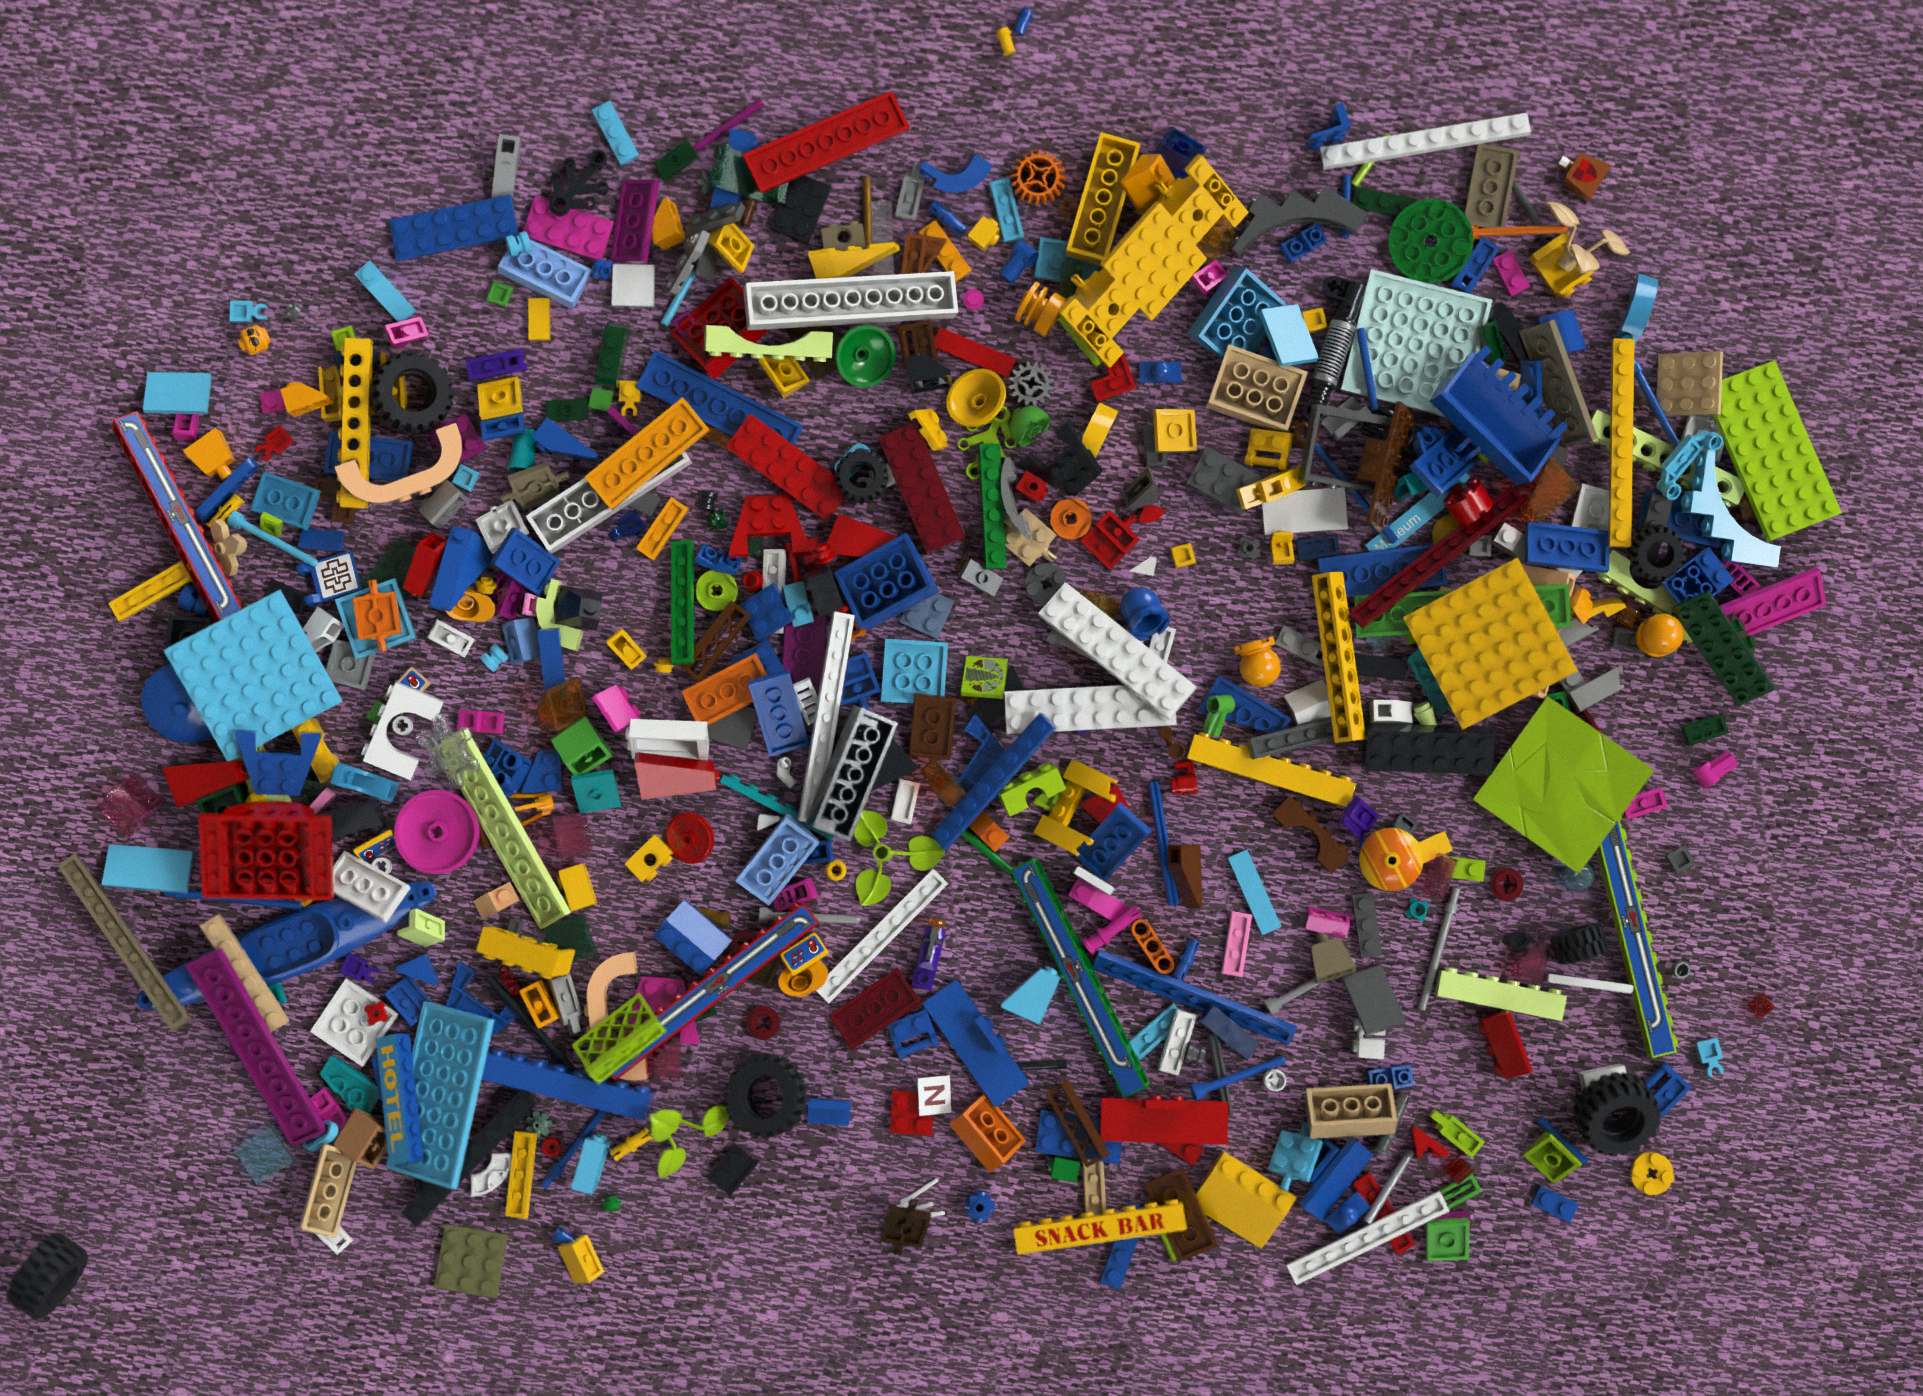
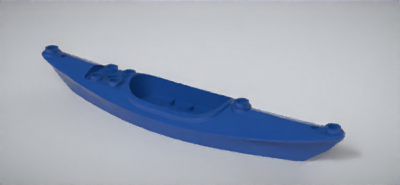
(303, 940)

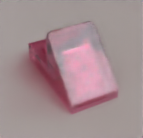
(1440, 875)

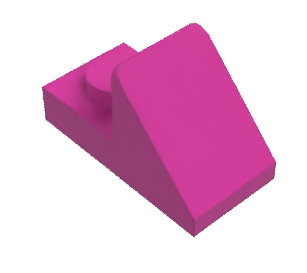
(1209, 277)
(406, 331)

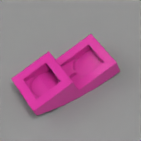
(481, 721)
(329, 1108)

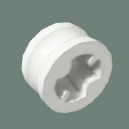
(399, 730)
(388, 866)

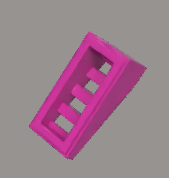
(179, 429)
(1748, 579)
(810, 889)

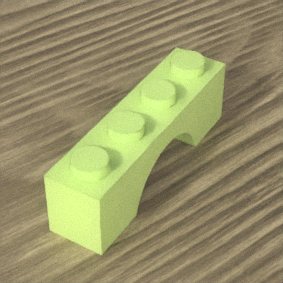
(1620, 576)

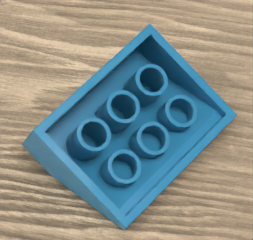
(1234, 314)

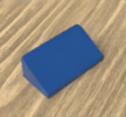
(321, 540)

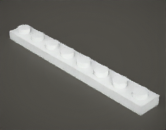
(881, 935)
(1367, 1237)

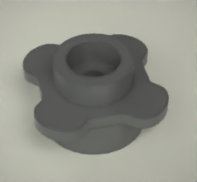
(292, 311)
(1252, 553)

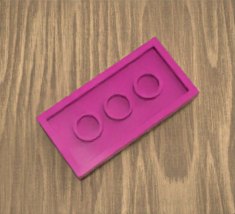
(573, 232)

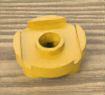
(1640, 1169)

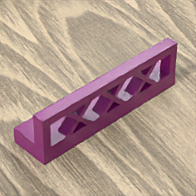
(510, 595)

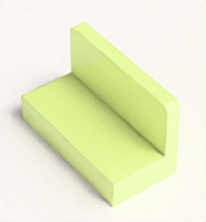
(423, 929)

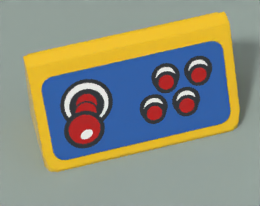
(376, 846)
(804, 954)

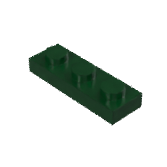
(1380, 202)

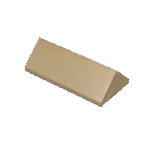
(328, 1192)

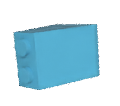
(1033, 995)

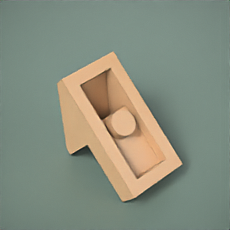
(496, 900)

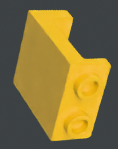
(1557, 279)

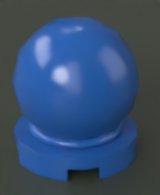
(1143, 613)

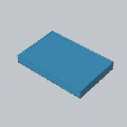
(285, 500)

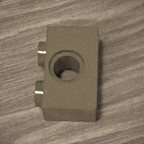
(853, 229)

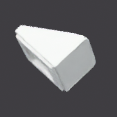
(766, 821)

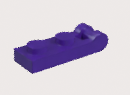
(496, 365)

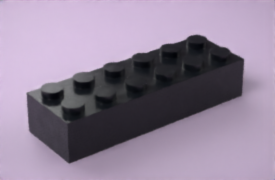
(1428, 748)
(851, 773)

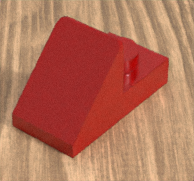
(1422, 1141)

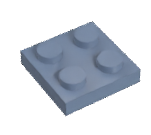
(928, 615)

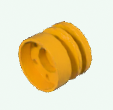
(1039, 309)

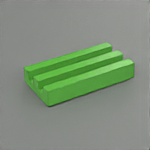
(1477, 1190)

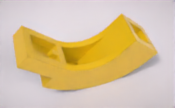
(1098, 428)

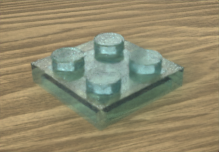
(264, 1155)

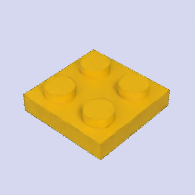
(499, 398)
(1174, 430)

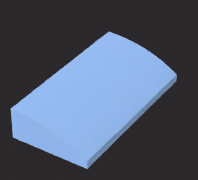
(547, 274)
(777, 859)

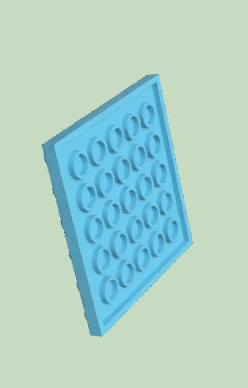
(253, 674)

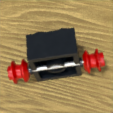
(821, 584)

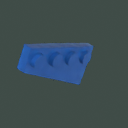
(1248, 708)

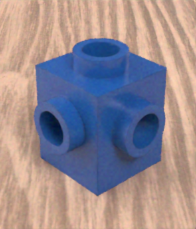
(983, 1198)

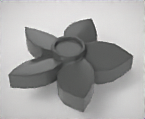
(704, 182)

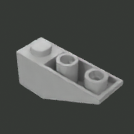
(506, 165)

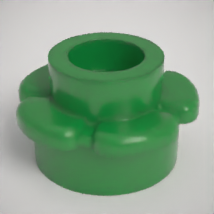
(611, 1204)

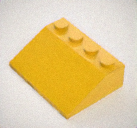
(1243, 1199)

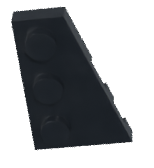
(992, 709)

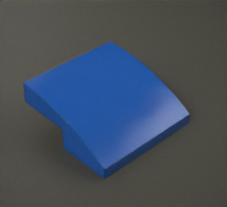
(503, 426)

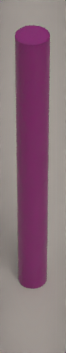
(728, 125)

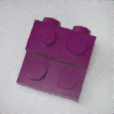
(471, 441)

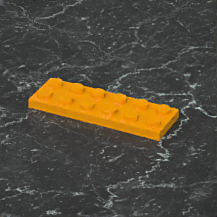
(647, 453)

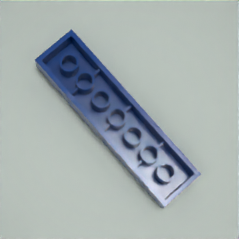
(567, 1085)

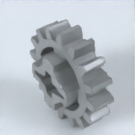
(1021, 382)

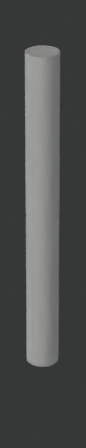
(1388, 1186)

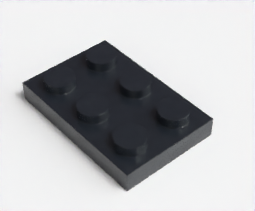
(802, 208)

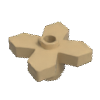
(227, 547)

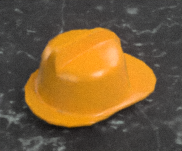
(473, 607)
(805, 981)

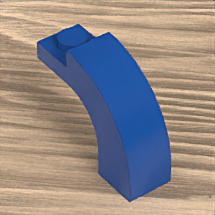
(967, 178)

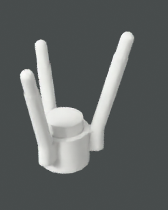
(905, 1201)

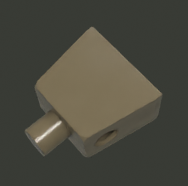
(1330, 958)

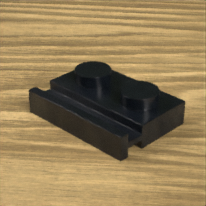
(732, 1169)

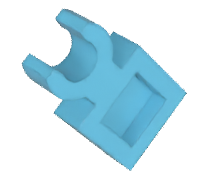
(244, 311)
(1709, 1053)

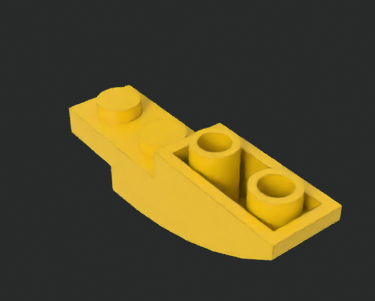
(1270, 488)

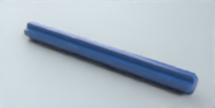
(1162, 841)

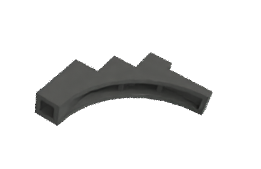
(1327, 209)

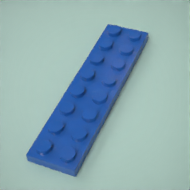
(709, 399)

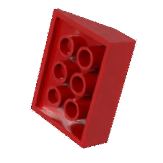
(721, 308)

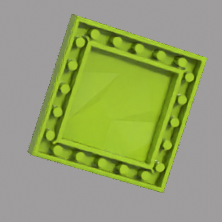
(1563, 784)

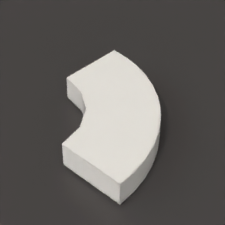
(493, 1175)

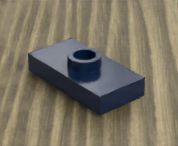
(1317, 547)

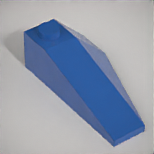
(461, 564)

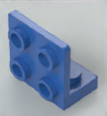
(1339, 128)

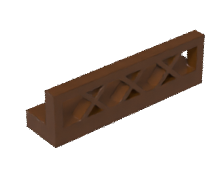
(712, 638)
(1083, 1117)

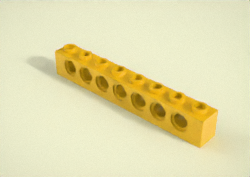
(350, 348)
(1338, 657)

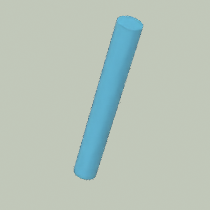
(678, 299)

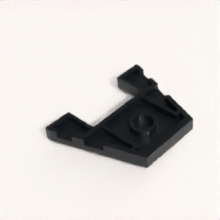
(1071, 469)

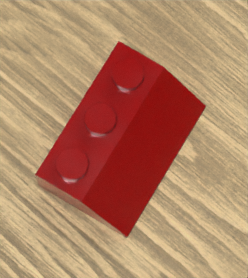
(1504, 1044)

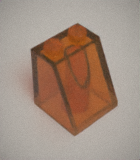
(1547, 492)

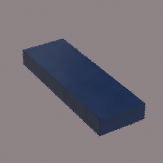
(1229, 1032)

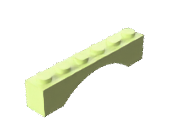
(812, 344)

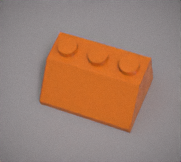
(987, 1133)

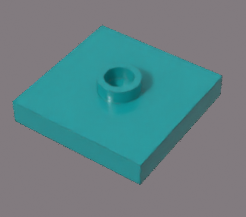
(596, 791)

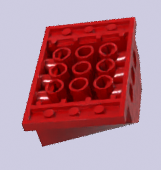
(266, 852)

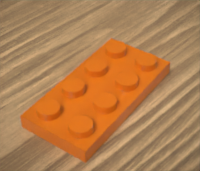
(724, 691)

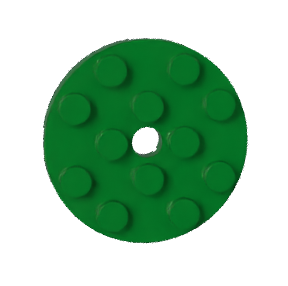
(1452, 234)

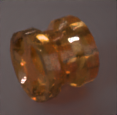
(1628, 617)

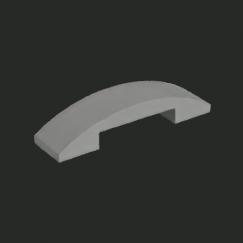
(1008, 478)

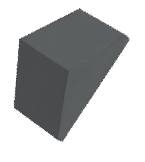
(1141, 491)

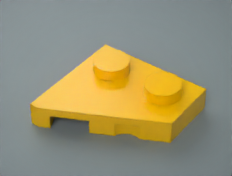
(930, 428)

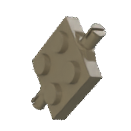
(534, 486)

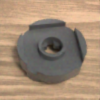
(1039, 573)

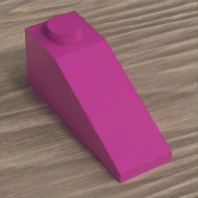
(1097, 899)

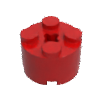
(1467, 501)

